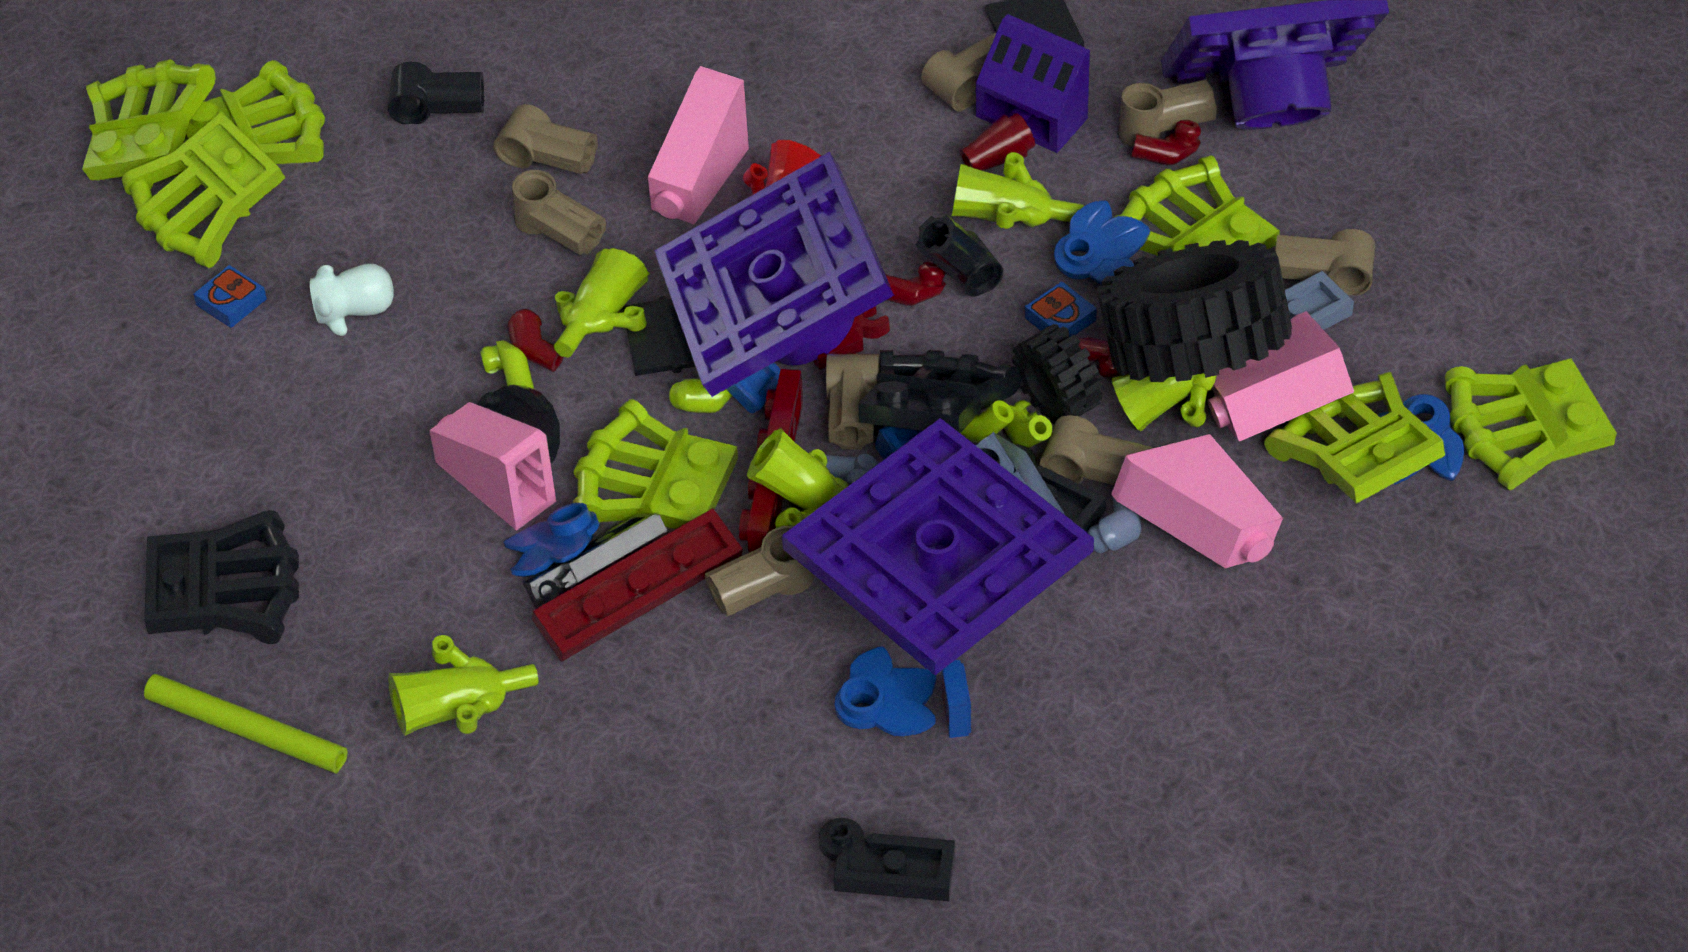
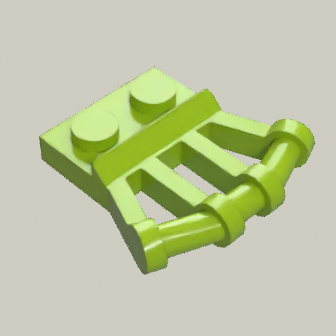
(242, 111)
(140, 138)
(229, 169)
(1227, 222)
(1553, 400)
(1368, 458)
(685, 475)

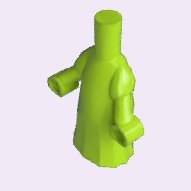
(1008, 200)
(600, 297)
(1148, 400)
(794, 475)
(455, 692)

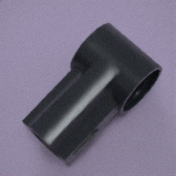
(419, 92)
(959, 255)

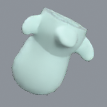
(355, 291)

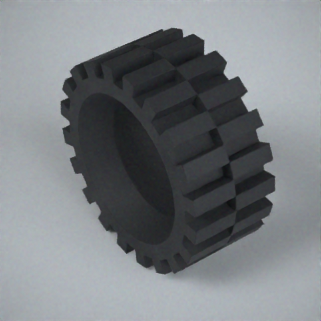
(1195, 311)

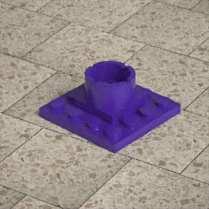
(1273, 56)
(774, 276)
(937, 545)

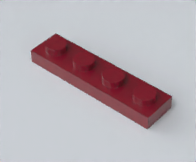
(784, 411)
(636, 585)

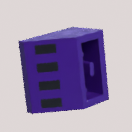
(1038, 79)

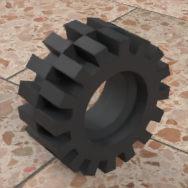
(1057, 373)

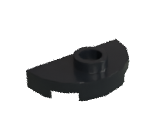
(527, 407)

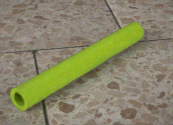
(245, 723)

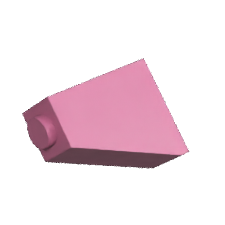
(700, 147)
(1284, 384)
(496, 461)
(1200, 499)

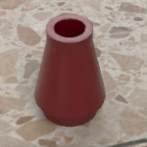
(997, 141)

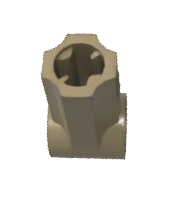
(956, 75)
(1152, 110)
(533, 137)
(546, 210)
(1344, 258)
(847, 383)
(1081, 452)
(758, 576)

